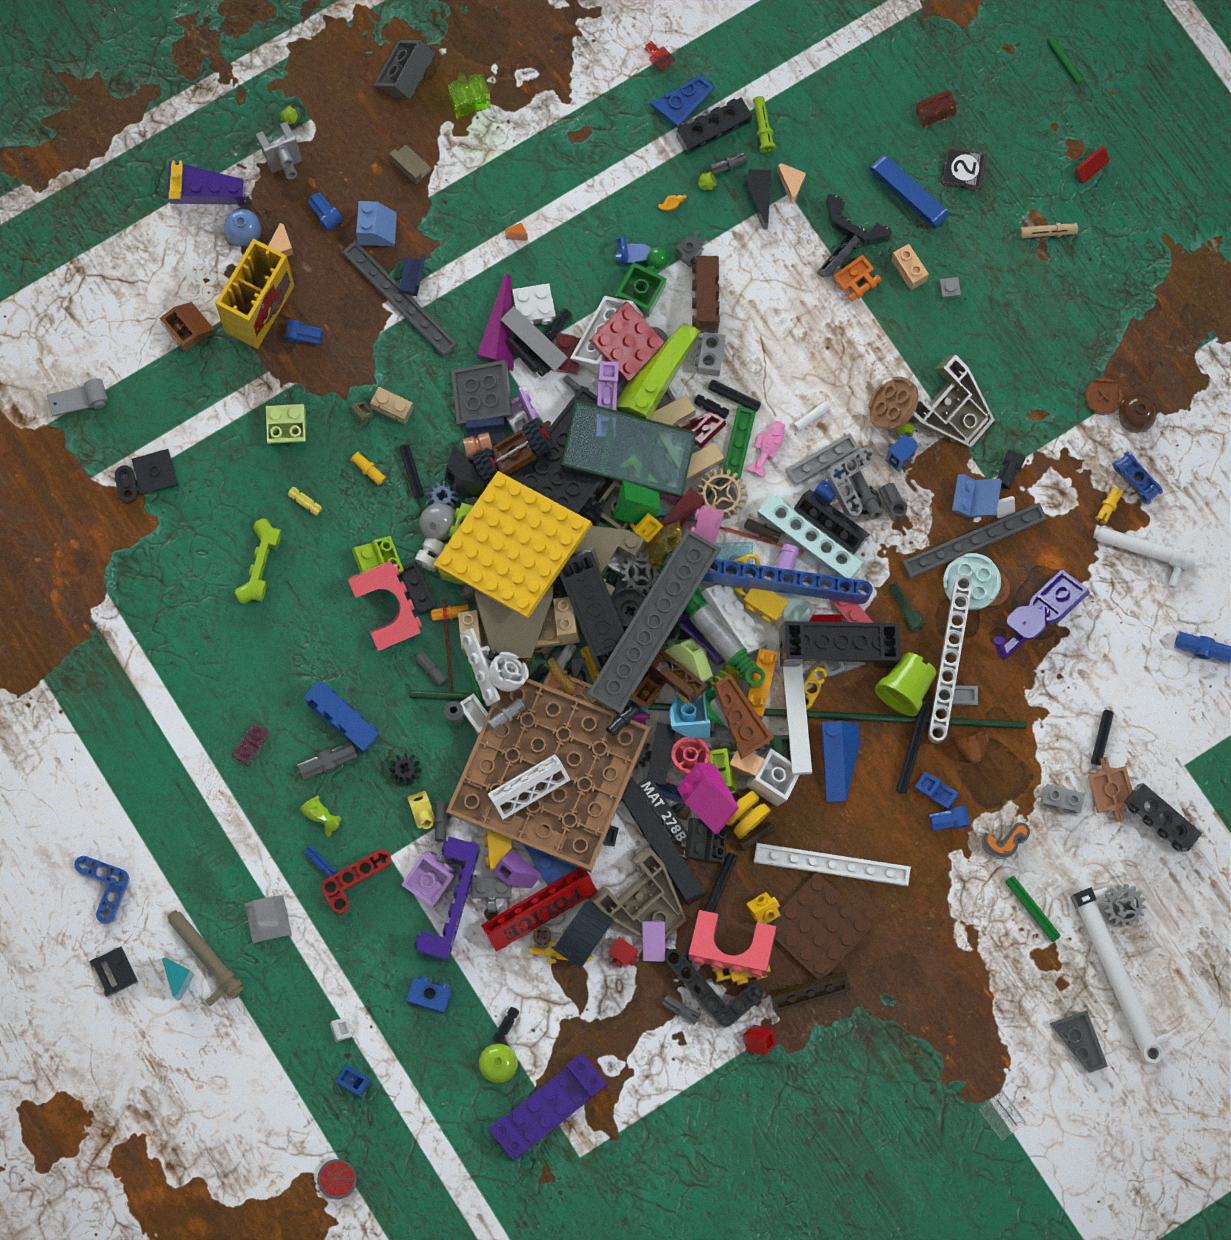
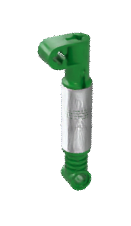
(723, 640)

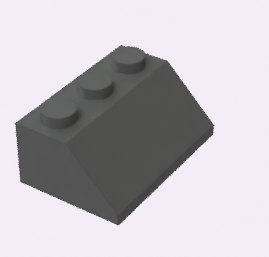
(404, 68)

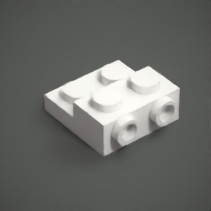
(535, 303)

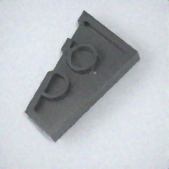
(1082, 1040)

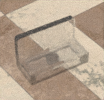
(1002, 1115)

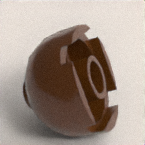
(1137, 413)

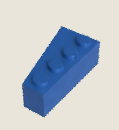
(341, 717)

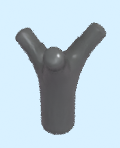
(572, 384)

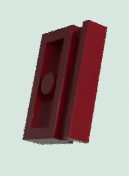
(567, 344)

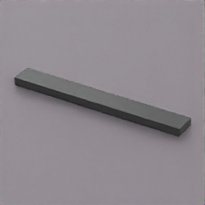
(401, 302)
(974, 540)

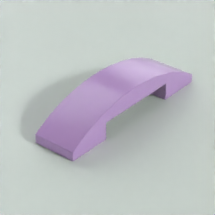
(607, 384)

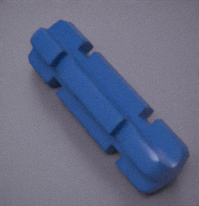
(320, 862)

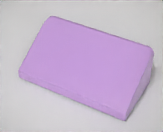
(653, 940)

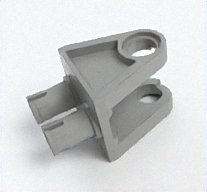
(283, 154)

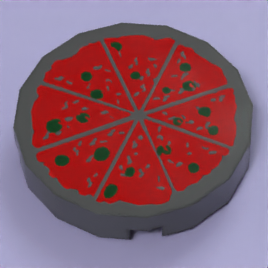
(337, 1179)

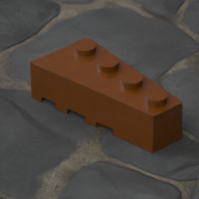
(706, 294)

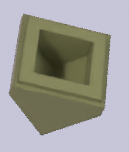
(361, 412)

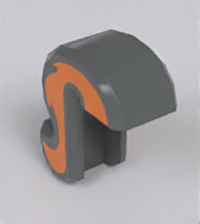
(1009, 845)

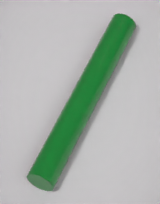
(1064, 59)

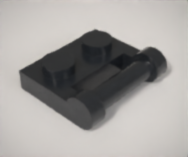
(120, 968)

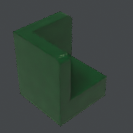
(781, 745)

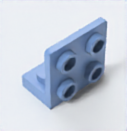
(976, 497)

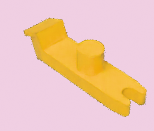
(176, 180)

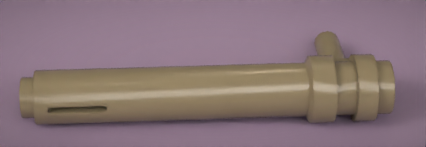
(225, 978)

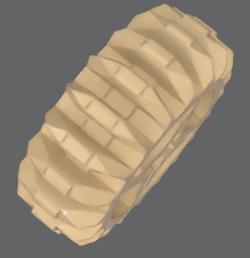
(731, 480)

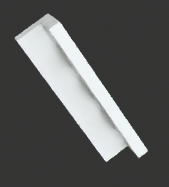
(528, 780)

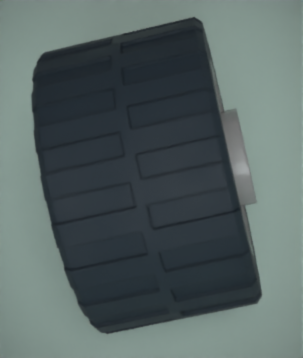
(583, 934)

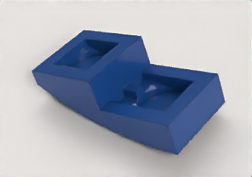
(936, 791)

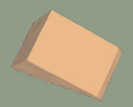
(792, 180)
(281, 241)
(747, 766)

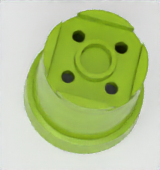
(906, 684)

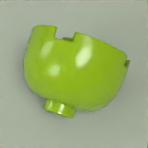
(498, 1063)

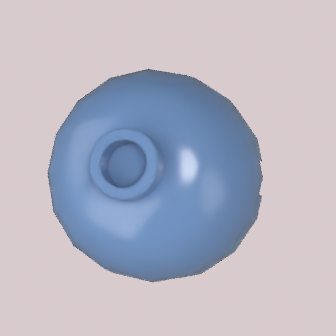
(242, 227)

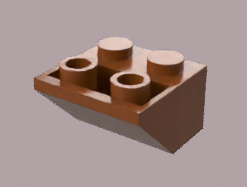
(186, 325)

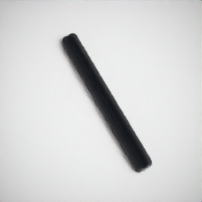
(913, 747)

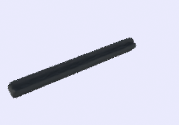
(718, 889)

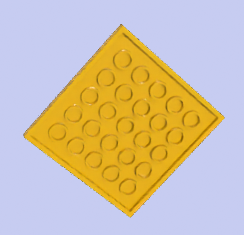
(513, 544)

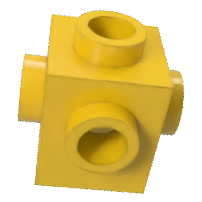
(764, 908)

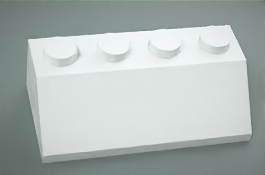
(585, 352)

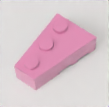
(708, 523)

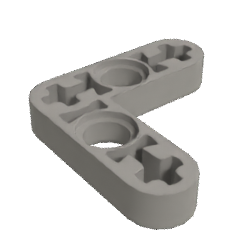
(843, 479)

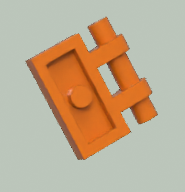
(853, 273)

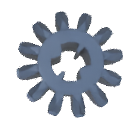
(436, 493)

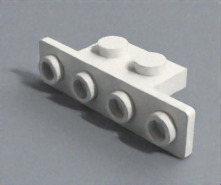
(480, 664)

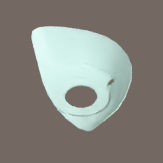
(796, 610)

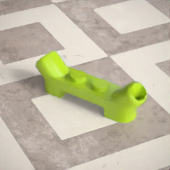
(269, 538)

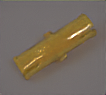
(560, 675)

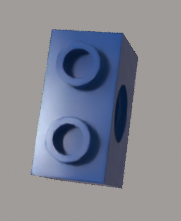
(901, 452)
(438, 1003)

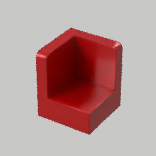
(759, 1039)

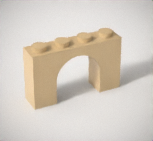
(702, 460)

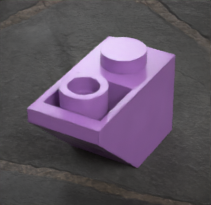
(516, 871)

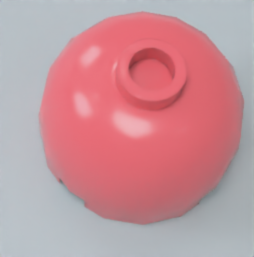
(687, 753)

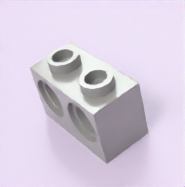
(714, 354)
(1062, 799)

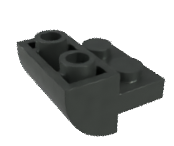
(704, 844)

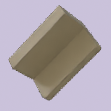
(410, 163)

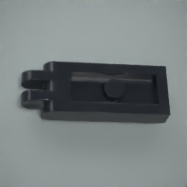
(528, 356)

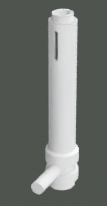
(1172, 556)

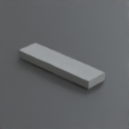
(534, 338)
(821, 460)

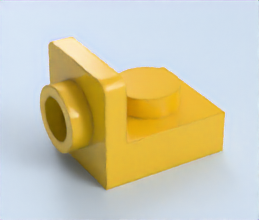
(647, 527)

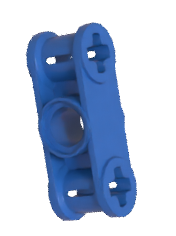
(1141, 488)

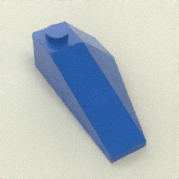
(839, 751)

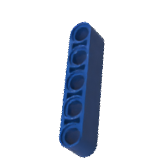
(908, 191)

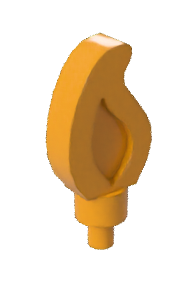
(671, 202)

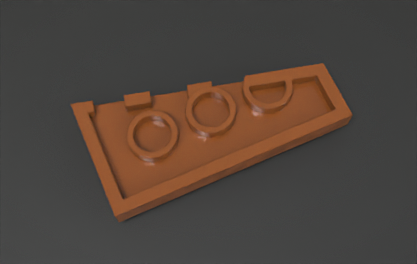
(743, 721)

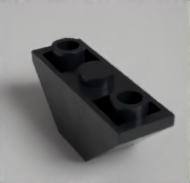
(463, 475)

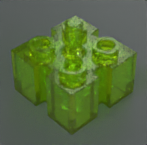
(468, 95)

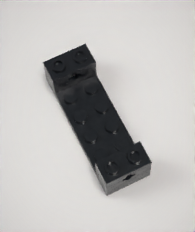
(592, 604)
(839, 643)

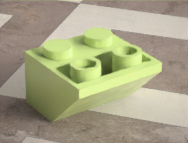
(286, 423)

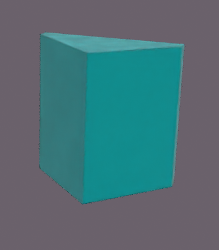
(178, 977)

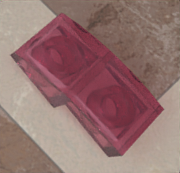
(251, 744)

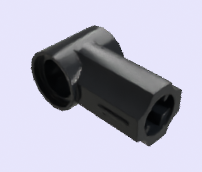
(1011, 466)

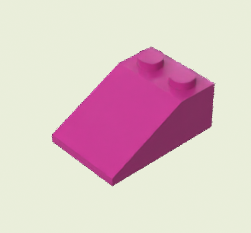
(708, 796)

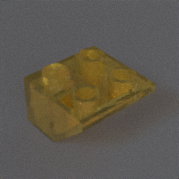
(664, 543)

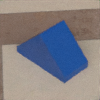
(354, 1081)

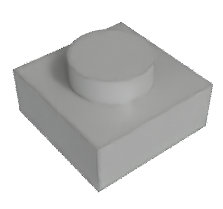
(950, 288)

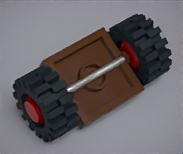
(514, 451)

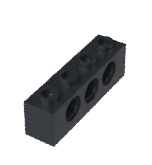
(710, 134)
(831, 521)
(1188, 833)

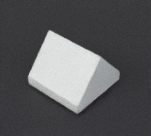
(340, 1029)

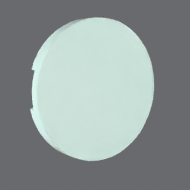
(984, 577)

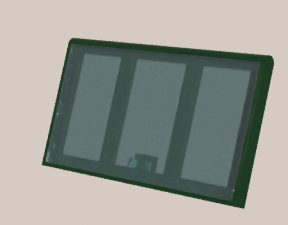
(628, 448)

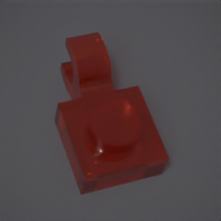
(660, 57)

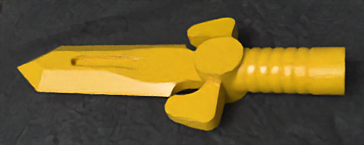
(549, 952)

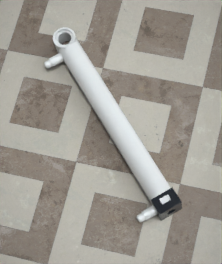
(1086, 904)

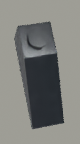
(759, 193)

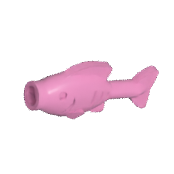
(768, 443)

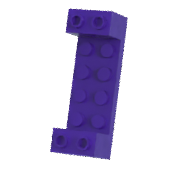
(466, 855)
(548, 1107)

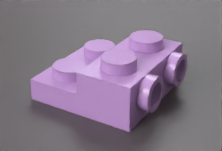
(430, 878)

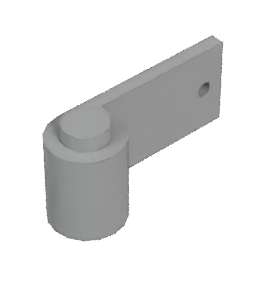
(79, 398)

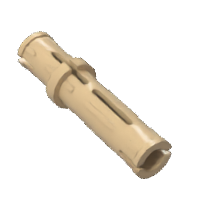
(1049, 230)

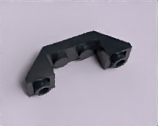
(878, 234)

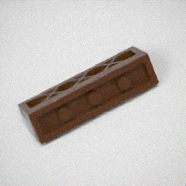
(675, 682)

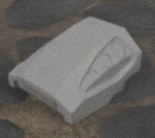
(268, 918)

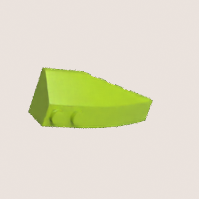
(651, 382)

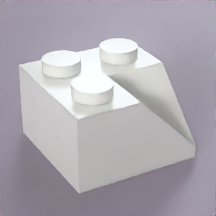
(774, 778)

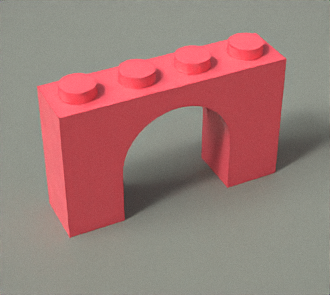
(404, 624)
(752, 961)

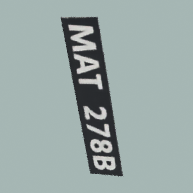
(663, 810)

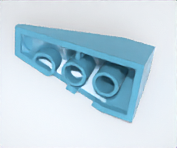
(690, 718)

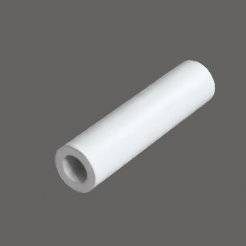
(811, 416)

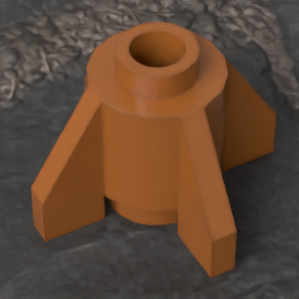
(972, 745)

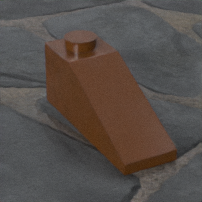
(648, 690)

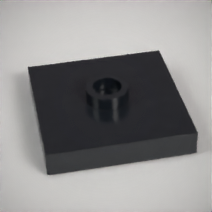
(154, 472)

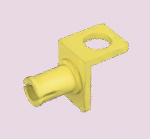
(421, 810)

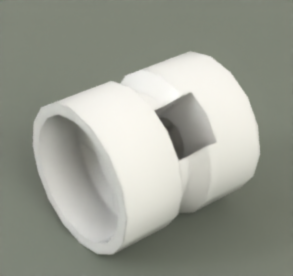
(434, 548)

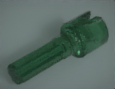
(912, 619)

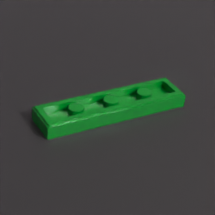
(739, 441)

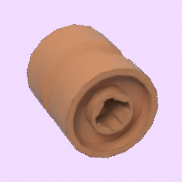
(475, 445)

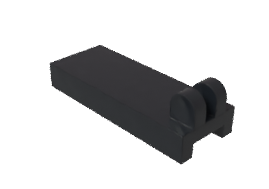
(839, 255)
(417, 588)

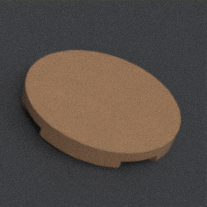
(893, 403)

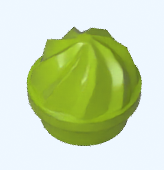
(289, 115)
(707, 181)
(906, 429)

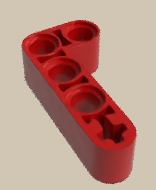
(359, 877)

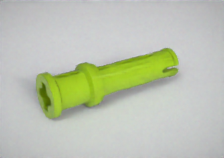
(765, 132)

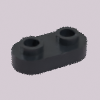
(126, 485)

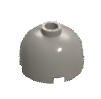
(437, 521)

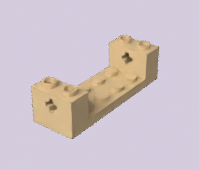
(559, 627)

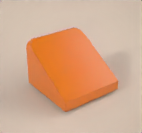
(516, 232)

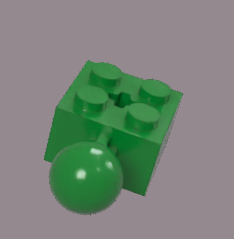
(648, 279)

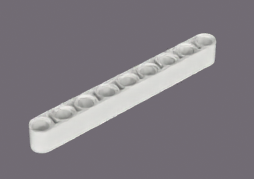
(950, 649)

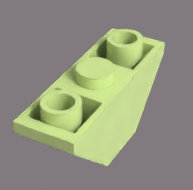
(692, 657)

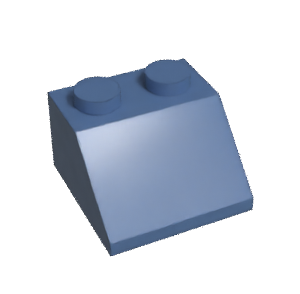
(375, 224)

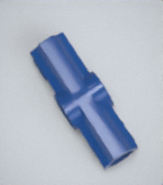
(1203, 647)

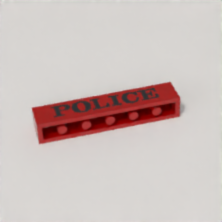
(539, 908)

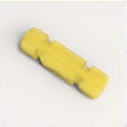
(304, 500)

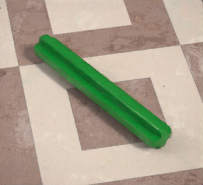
(1033, 908)

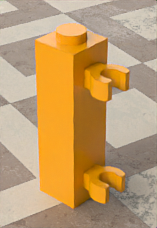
(758, 697)

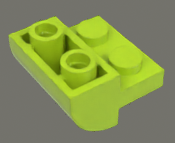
(376, 553)

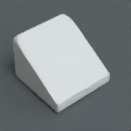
(518, 420)
(1005, 507)

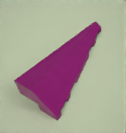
(494, 344)

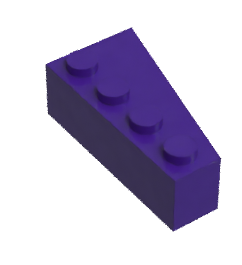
(208, 187)

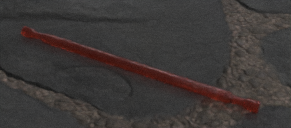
(754, 537)
(447, 644)

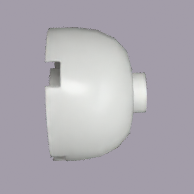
(508, 672)

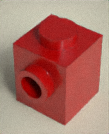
(623, 953)

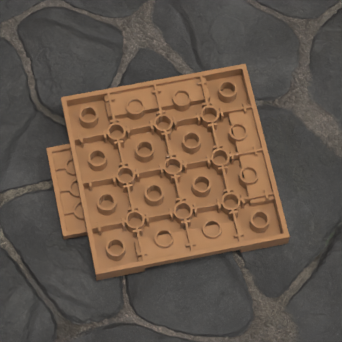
(578, 814)

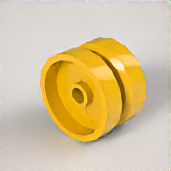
(748, 817)

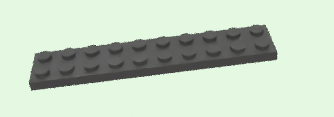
(654, 621)

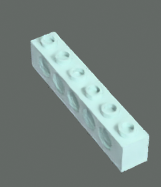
(811, 548)

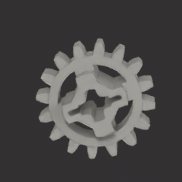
(634, 568)
(1127, 898)

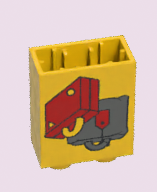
(255, 293)

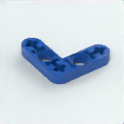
(112, 885)

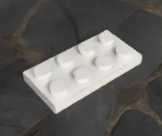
(732, 612)

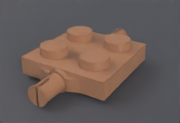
(1110, 788)

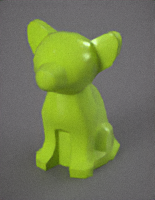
(317, 812)

